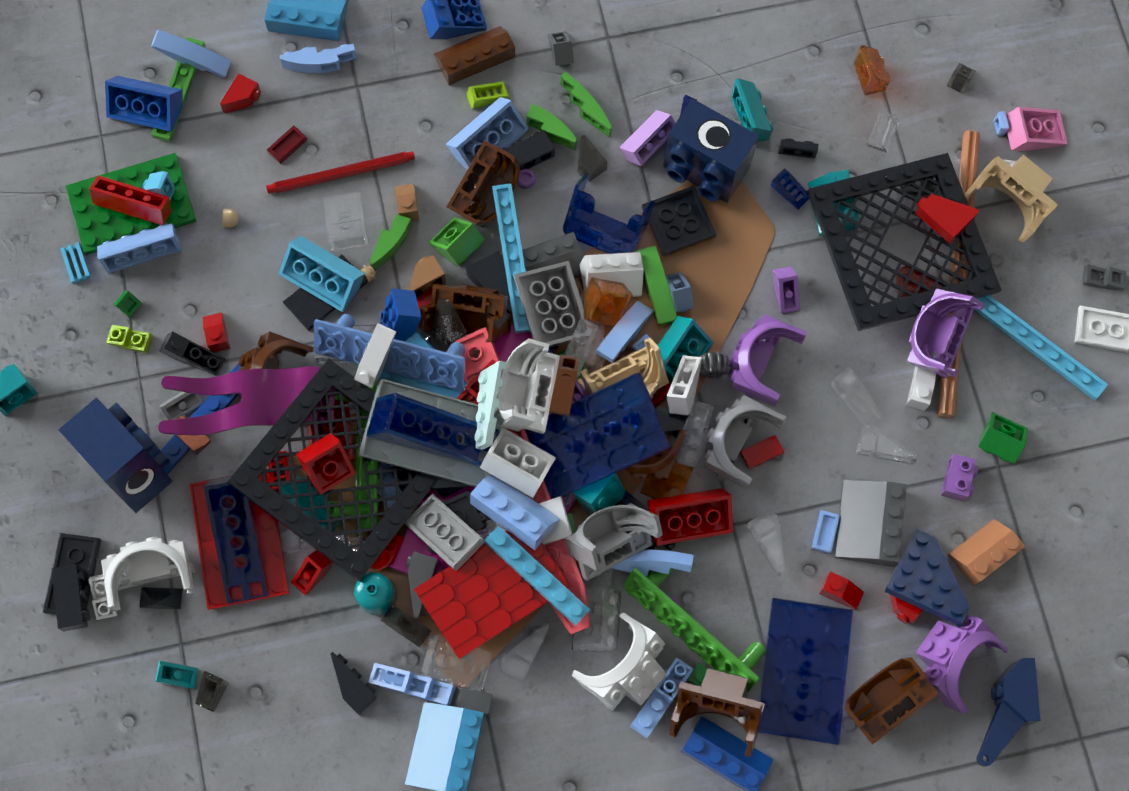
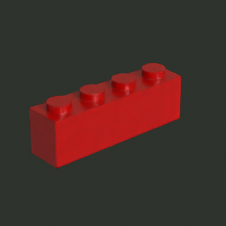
(130, 200)

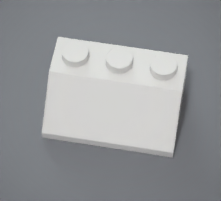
(614, 267)
(517, 462)

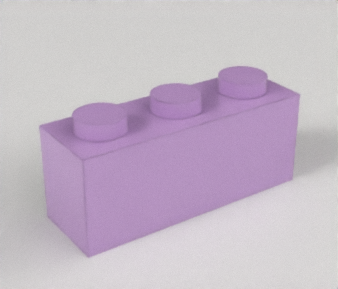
(647, 138)

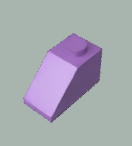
(786, 289)

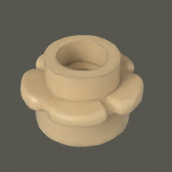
(369, 273)

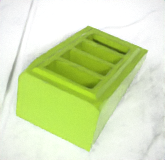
(488, 99)

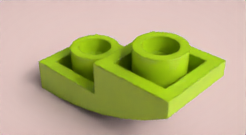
(129, 339)

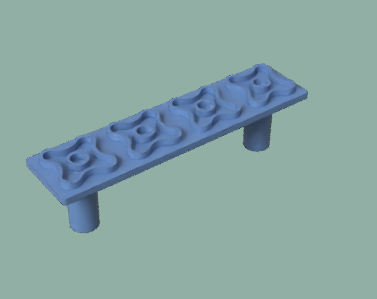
(404, 358)

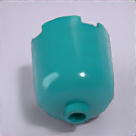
(381, 598)

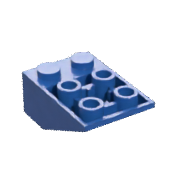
(453, 18)
(401, 313)

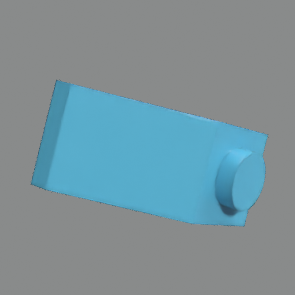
(160, 183)

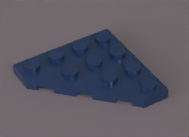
(928, 581)

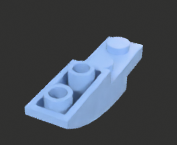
(310, 61)
(661, 698)

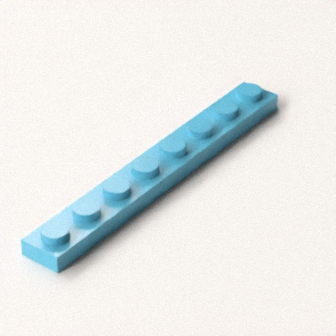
(511, 250)
(1042, 347)

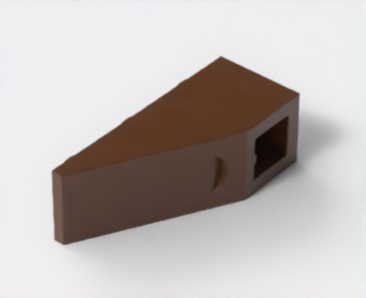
(564, 385)

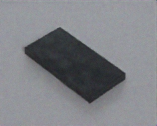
(309, 307)
(73, 550)

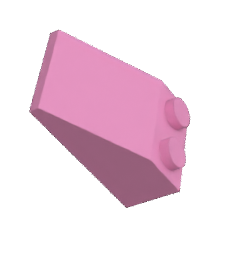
(1035, 129)

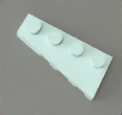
(488, 404)

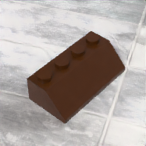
(475, 55)

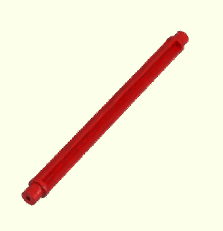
(340, 172)

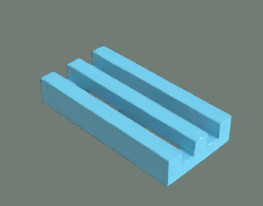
(71, 249)

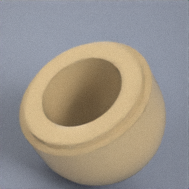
(230, 218)

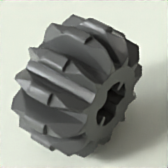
(714, 364)

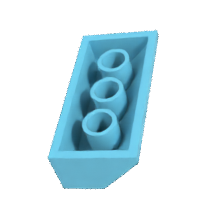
(320, 273)

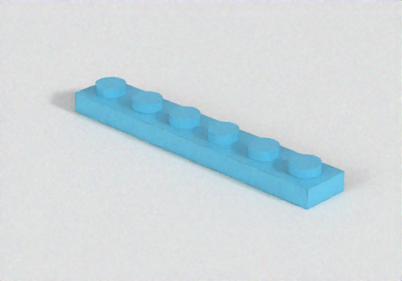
(536, 575)

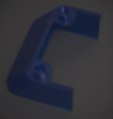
(601, 230)

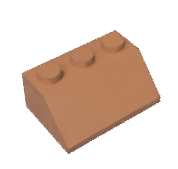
(986, 551)

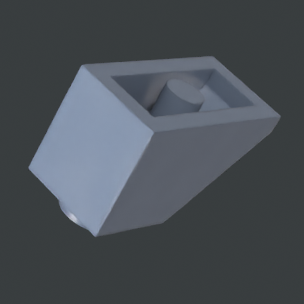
(680, 292)

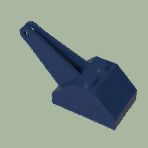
(1016, 705)

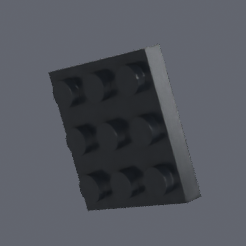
(679, 221)

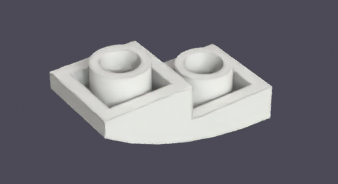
(99, 600)

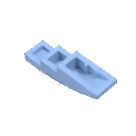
(191, 53)
(624, 331)
(657, 561)
(412, 684)

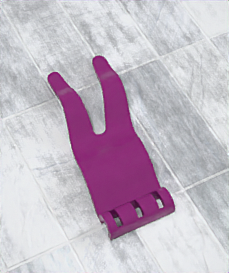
(263, 393)

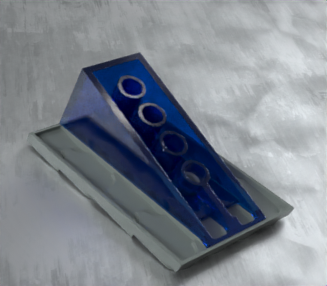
(425, 432)

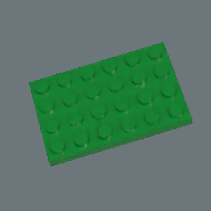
(101, 224)

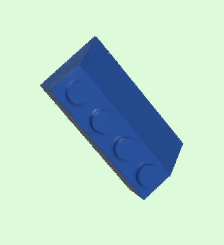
(143, 102)
(726, 755)

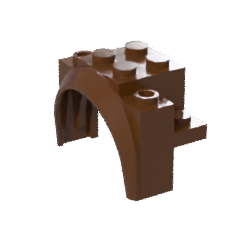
(478, 184)
(475, 307)
(266, 353)
(660, 466)
(721, 695)
(891, 697)

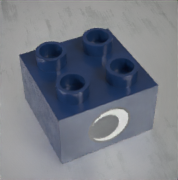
(709, 151)
(118, 452)

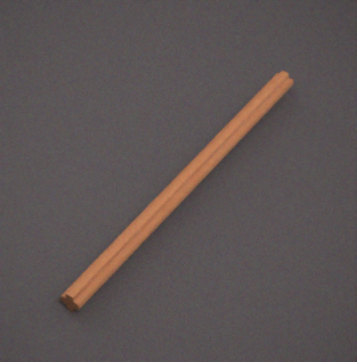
(967, 176)

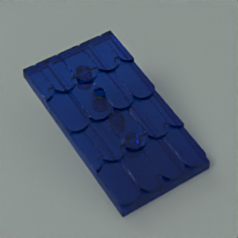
(600, 436)
(805, 670)

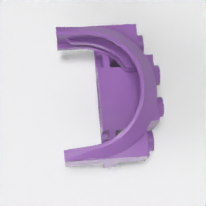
(941, 334)
(754, 354)
(947, 651)

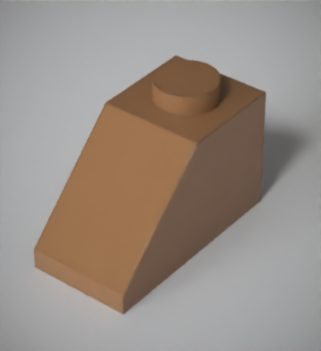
(407, 201)

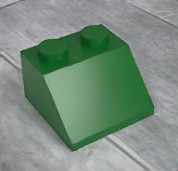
(1003, 438)

